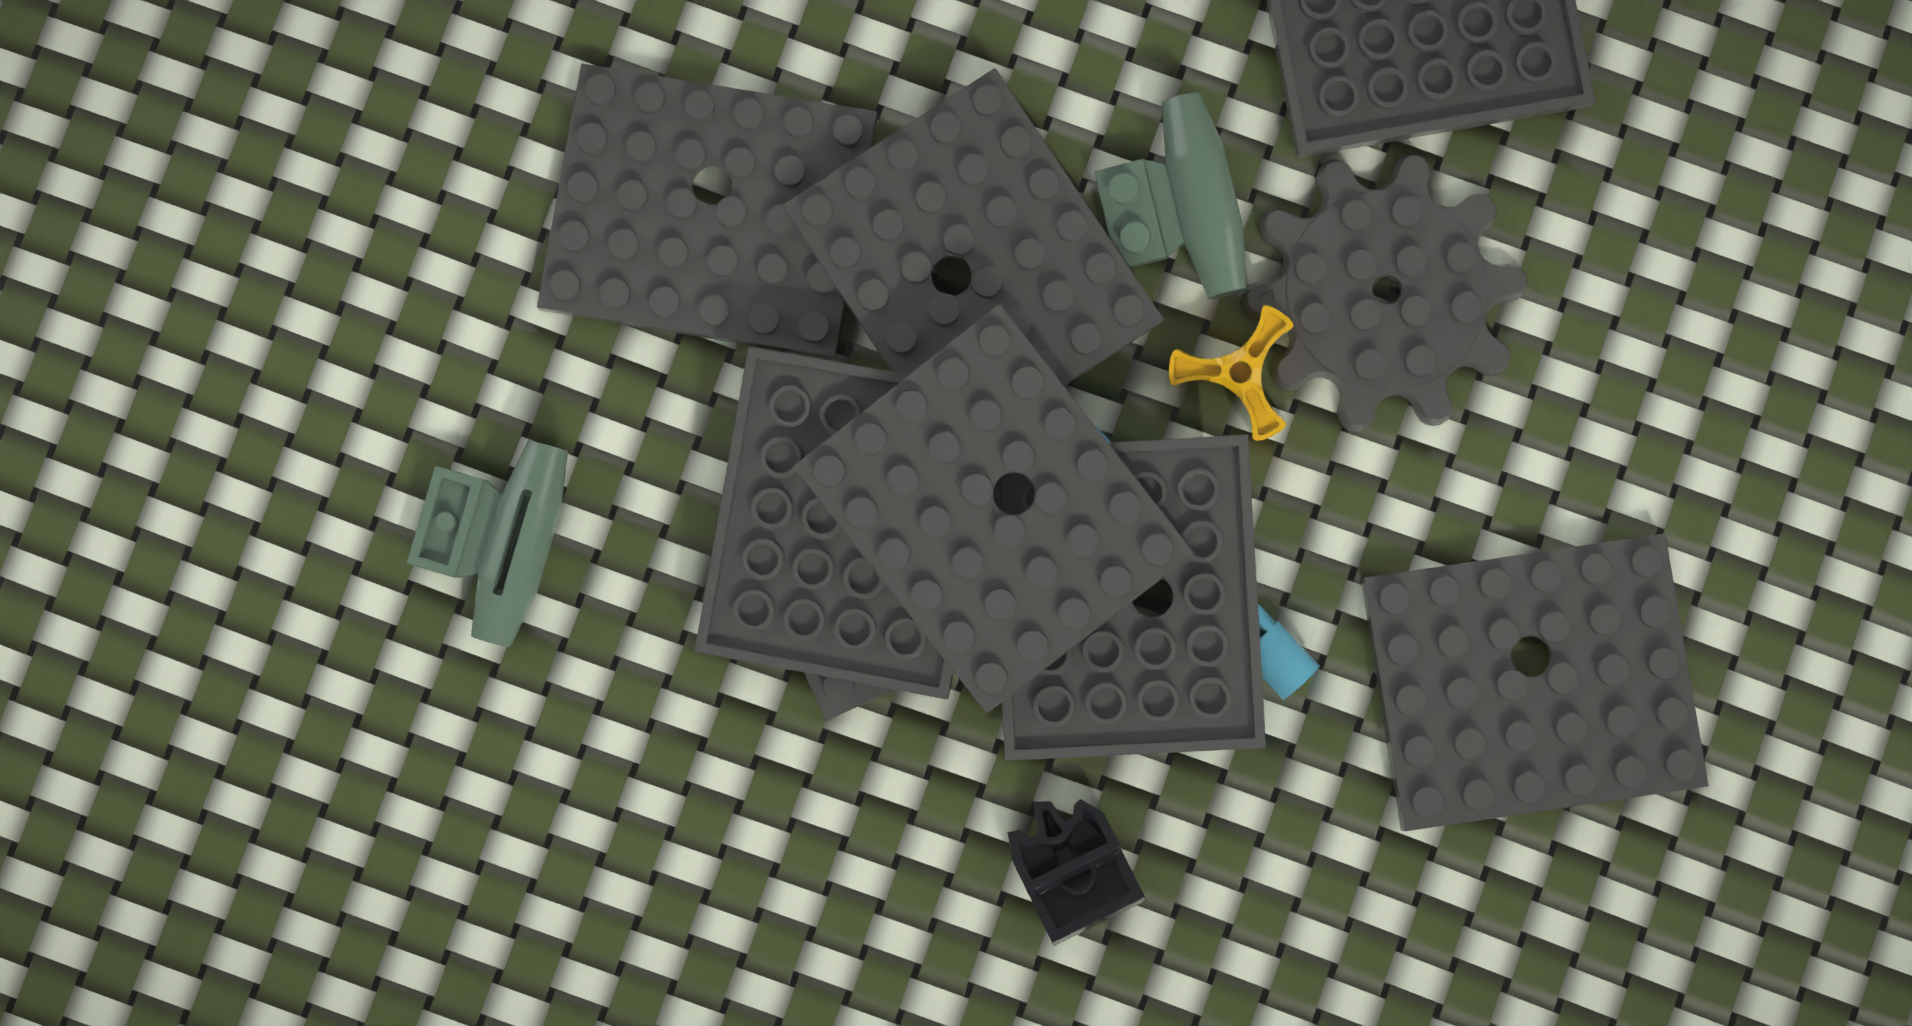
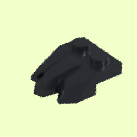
(1073, 870)

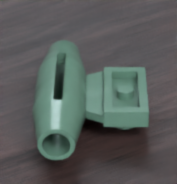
(1187, 200)
(499, 536)

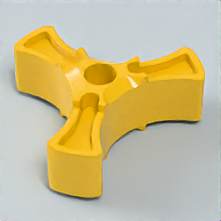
(1240, 371)

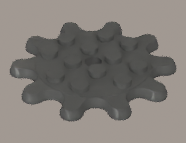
(1375, 346)

